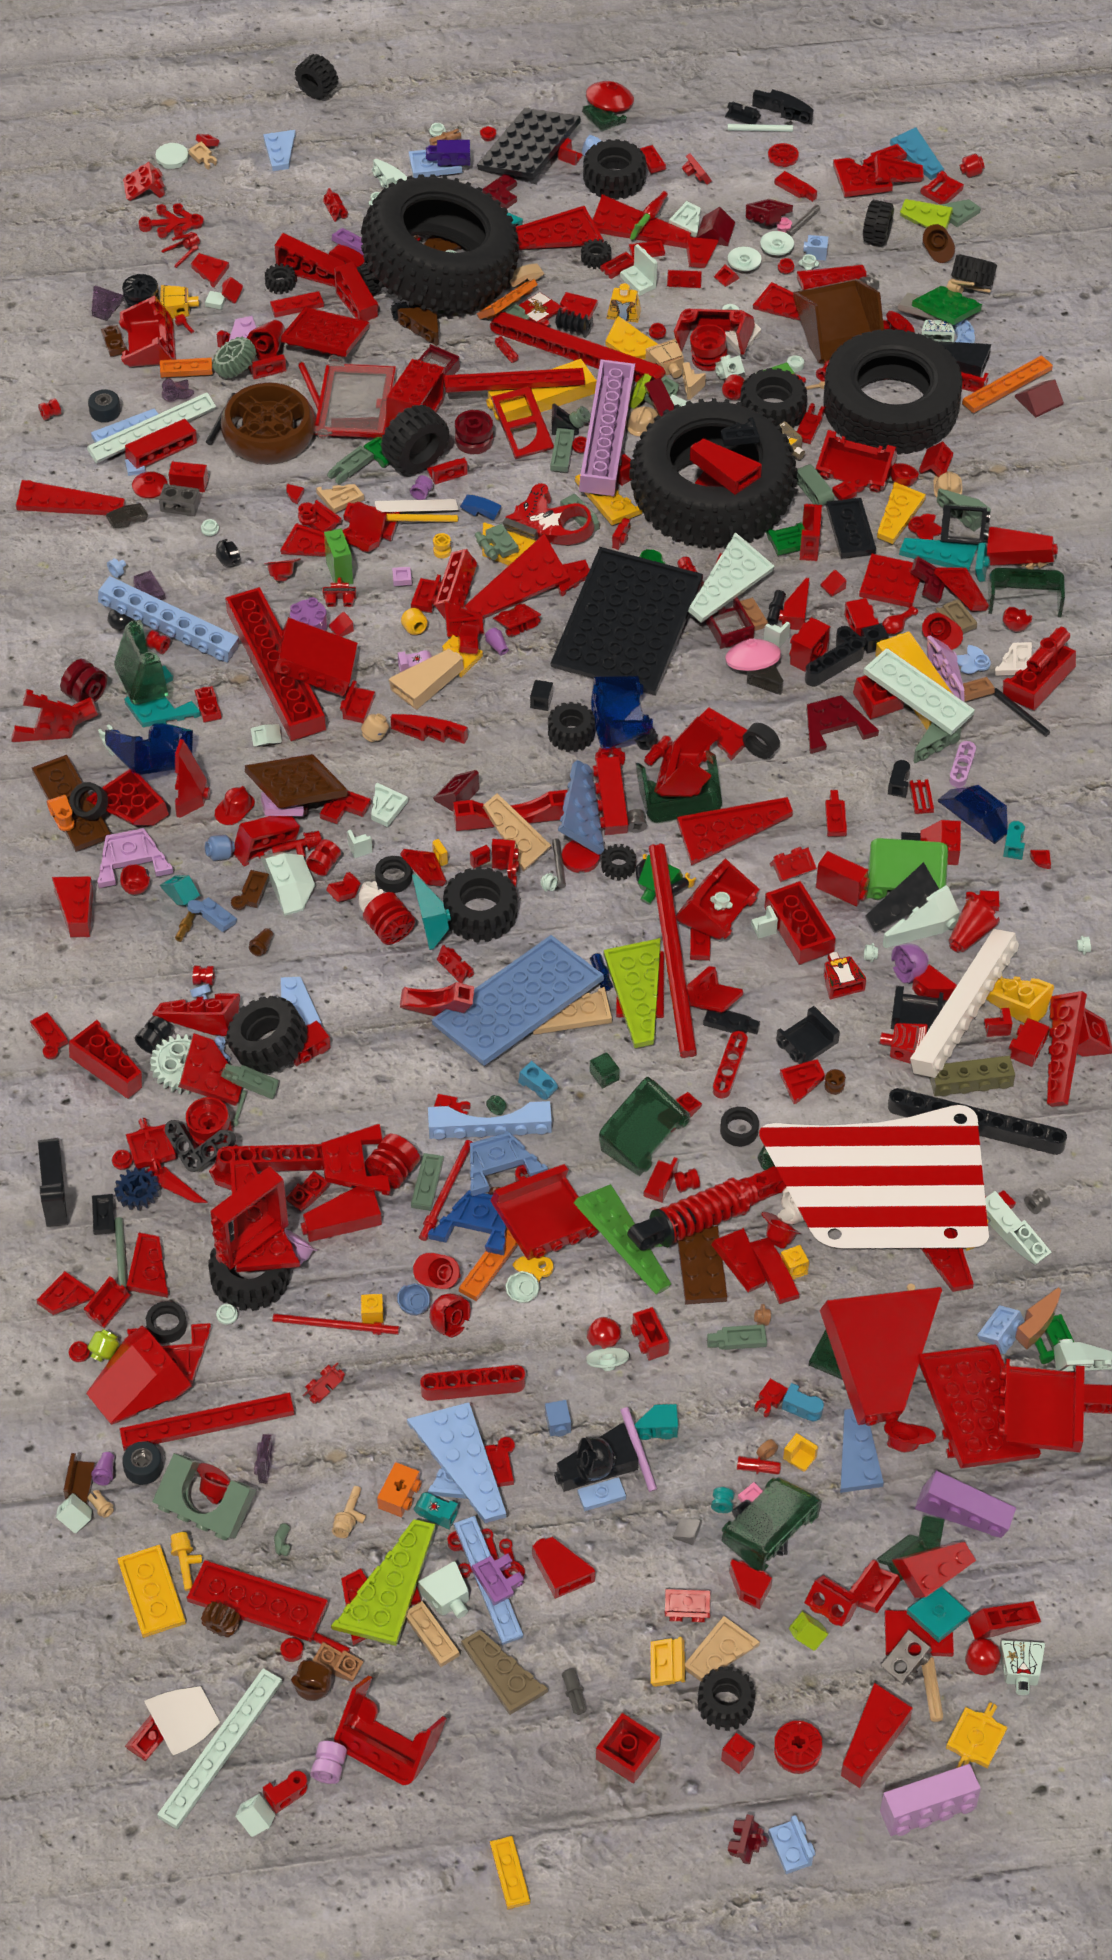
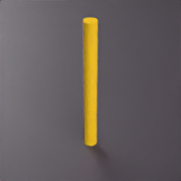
(422, 517)

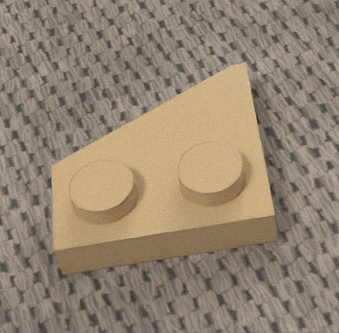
(339, 496)

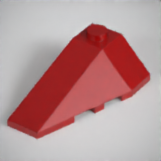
(190, 782)
(202, 1014)

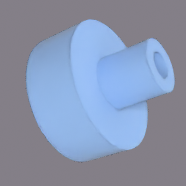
(116, 567)
(200, 991)

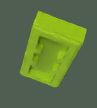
(639, 391)

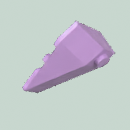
(946, 665)

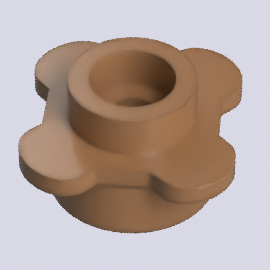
(762, 1316)

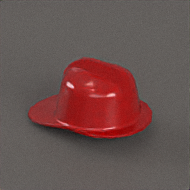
(281, 569)
(943, 629)
(234, 806)
(778, 1231)
(436, 1270)
(907, 1437)
(213, 1482)

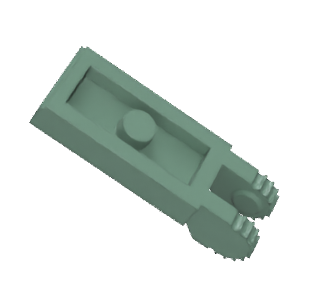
(350, 464)

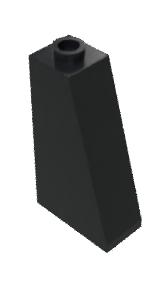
(969, 356)
(626, 1460)

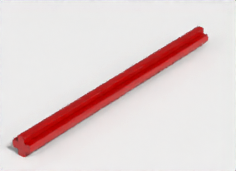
(672, 951)

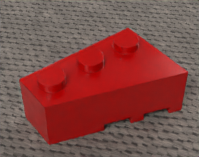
(261, 834)
(934, 1567)

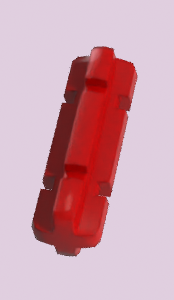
(506, 349)

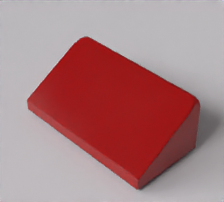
(145, 1739)

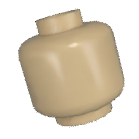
(374, 727)

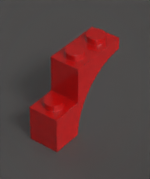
(433, 1001)

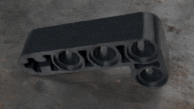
(847, 652)

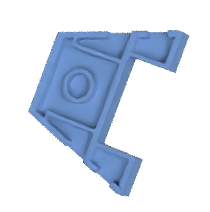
(496, 1155)

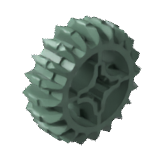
(234, 357)

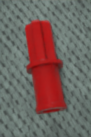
(658, 750)
(758, 1465)

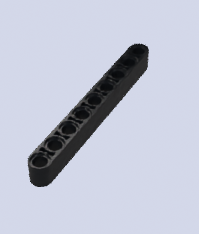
(987, 1122)

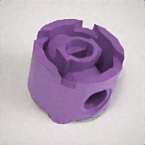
(310, 613)

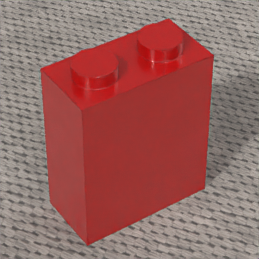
(842, 878)

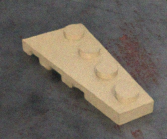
(514, 827)

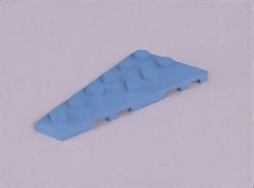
(581, 811)

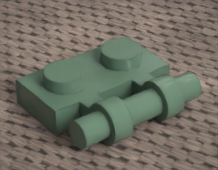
(501, 540)

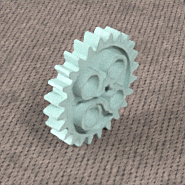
(165, 1058)

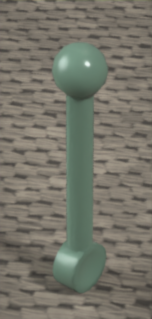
(234, 1122)

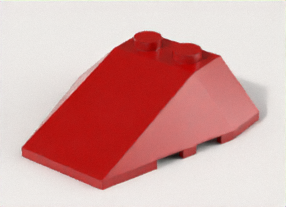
(137, 1378)

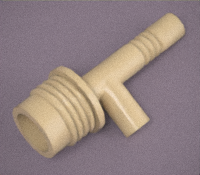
(346, 1520)

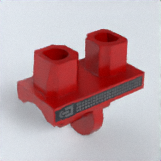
(339, 591)

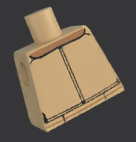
(668, 356)

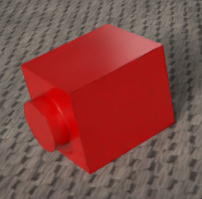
(737, 1753)

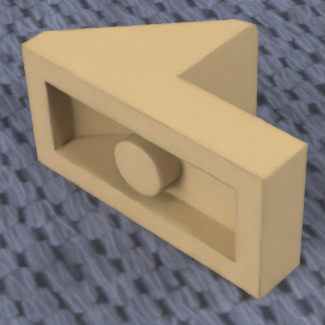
(692, 382)

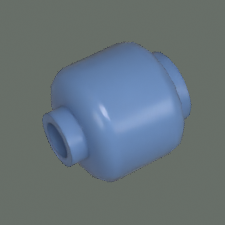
(219, 847)

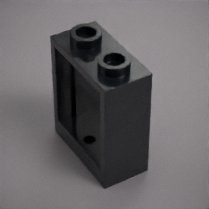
(946, 521)

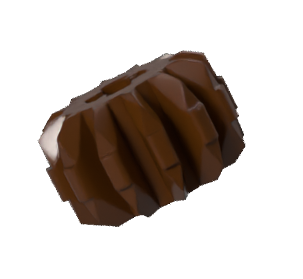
(220, 1619)

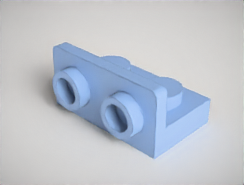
(1001, 1328)
(792, 1845)

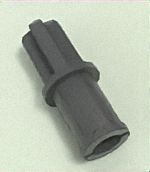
(574, 1691)

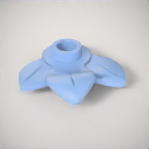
(974, 660)

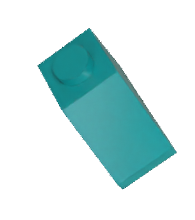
(180, 889)

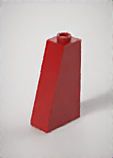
(725, 466)
(1019, 547)
(342, 1215)

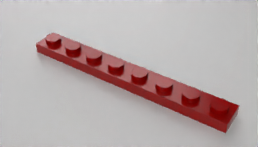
(514, 380)
(208, 1420)

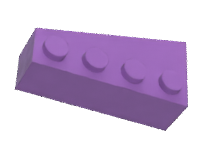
(964, 1505)

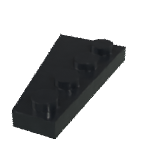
(903, 899)

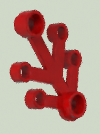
(190, 221)
(515, 1566)

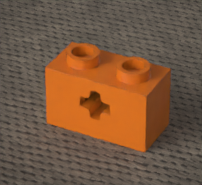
(398, 1490)

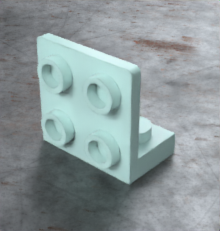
(643, 274)

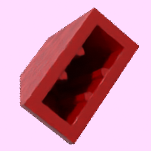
(561, 1567)

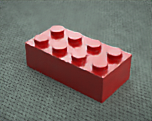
(800, 923)

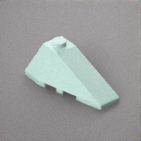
(931, 919)
(1071, 1353)

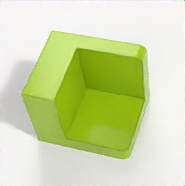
(808, 1631)

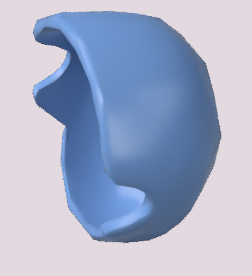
(413, 1299)

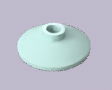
(777, 243)
(744, 258)
(607, 1358)

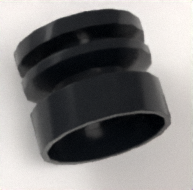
(139, 288)

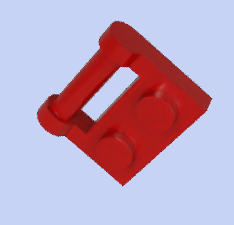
(945, 192)

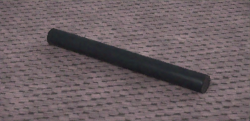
(216, 428)
(1022, 713)

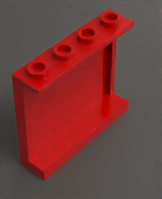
(316, 657)
(542, 1212)
(1042, 1408)

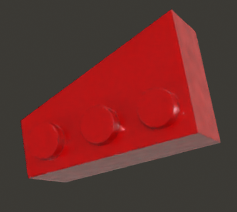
(354, 292)
(75, 902)

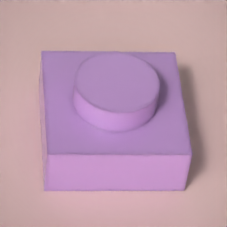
(401, 576)

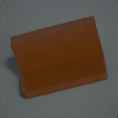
(78, 1478)

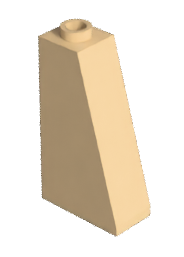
(425, 679)

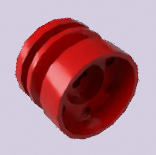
(708, 346)
(388, 918)
(206, 1118)
(393, 1158)

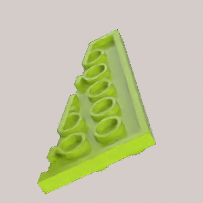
(635, 980)
(386, 1595)

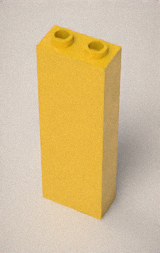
(546, 396)
(909, 650)

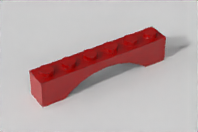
(548, 807)

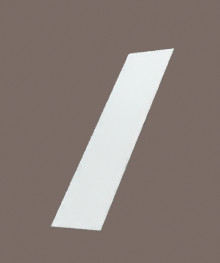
(416, 505)

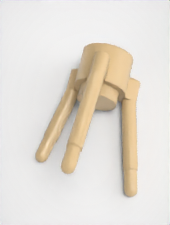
(958, 286)

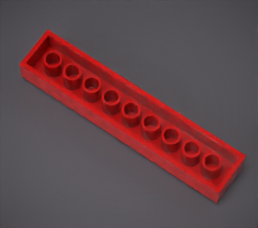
(262, 641)

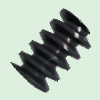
(573, 323)

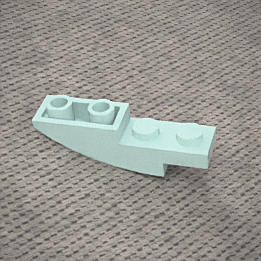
(386, 173)
(1013, 1231)

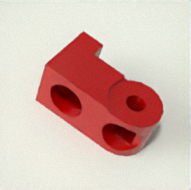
(286, 1792)

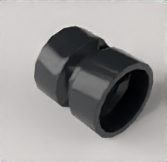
(154, 1032)

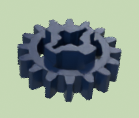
(136, 1187)

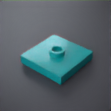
(938, 1614)

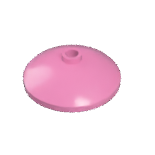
(753, 655)

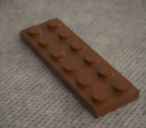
(60, 778)

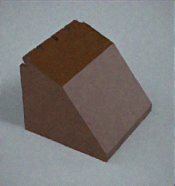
(837, 314)

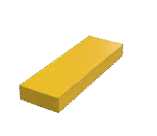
(509, 1872)

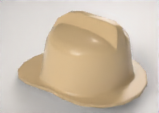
(639, 419)
(948, 481)

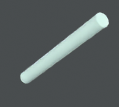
(757, 127)

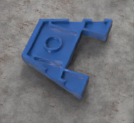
(474, 1214)

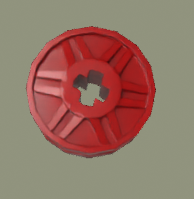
(798, 1759)

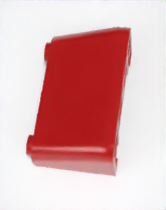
(149, 333)
(848, 460)
(700, 911)

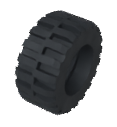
(614, 155)
(780, 386)
(415, 439)
(485, 885)
(258, 1019)
(246, 1292)

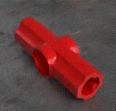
(1048, 649)

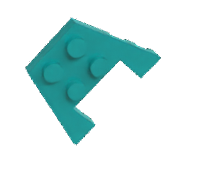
(161, 709)

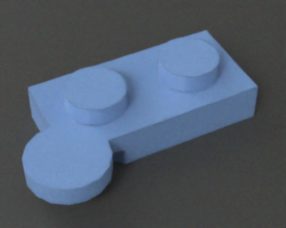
(212, 913)

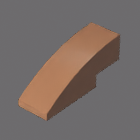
(1038, 1319)

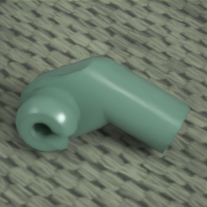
(279, 1540)

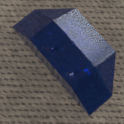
(978, 810)

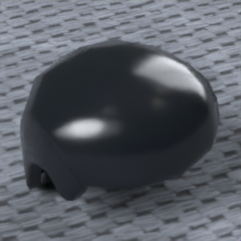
(227, 553)
(117, 620)

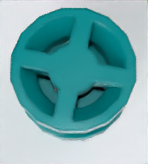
(722, 1500)

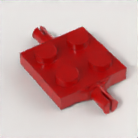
(150, 1146)

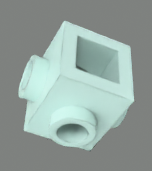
(729, 366)

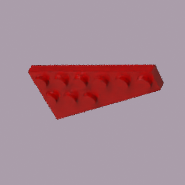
(559, 230)
(525, 577)

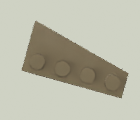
(505, 1677)

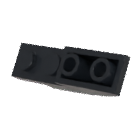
(786, 104)

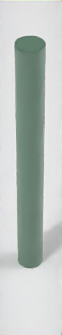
(120, 1250)

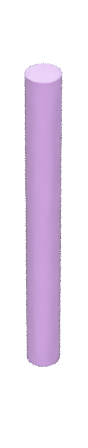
(638, 1449)

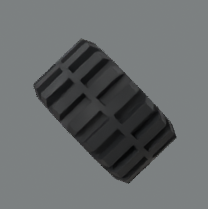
(316, 76)
(878, 222)
(974, 270)
(571, 715)
(720, 1714)

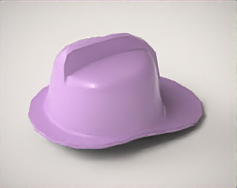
(300, 1246)

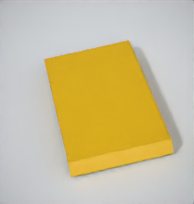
(151, 1591)

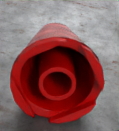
(267, 339)
(972, 925)

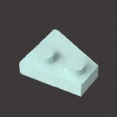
(687, 218)
(387, 804)

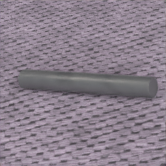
(803, 220)
(558, 863)

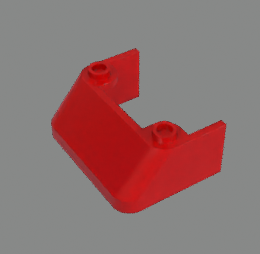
(726, 319)
(680, 764)
(380, 1746)

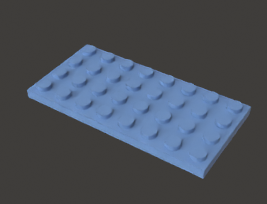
(519, 1000)

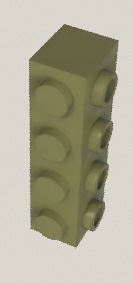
(974, 1076)

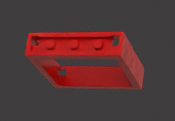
(265, 1183)

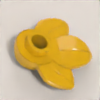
(533, 1266)

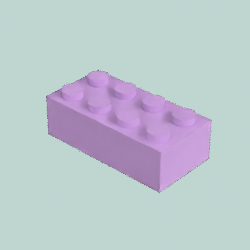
(930, 1800)

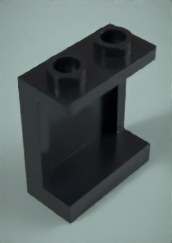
(915, 1008)
(808, 1037)

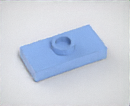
(601, 1494)

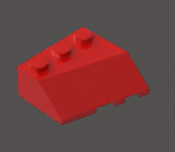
(133, 800)

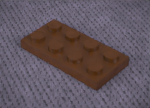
(702, 1268)

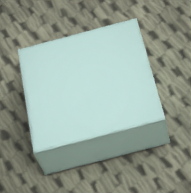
(215, 300)

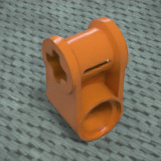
(61, 812)

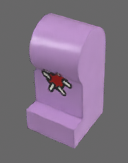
(409, 660)

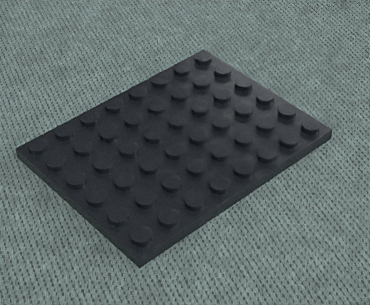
(627, 619)

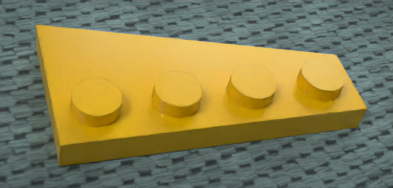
(612, 507)
(899, 511)

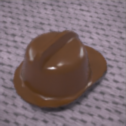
(938, 243)

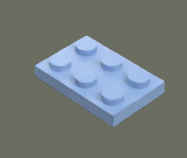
(421, 165)

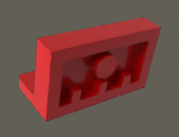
(357, 703)
(794, 864)

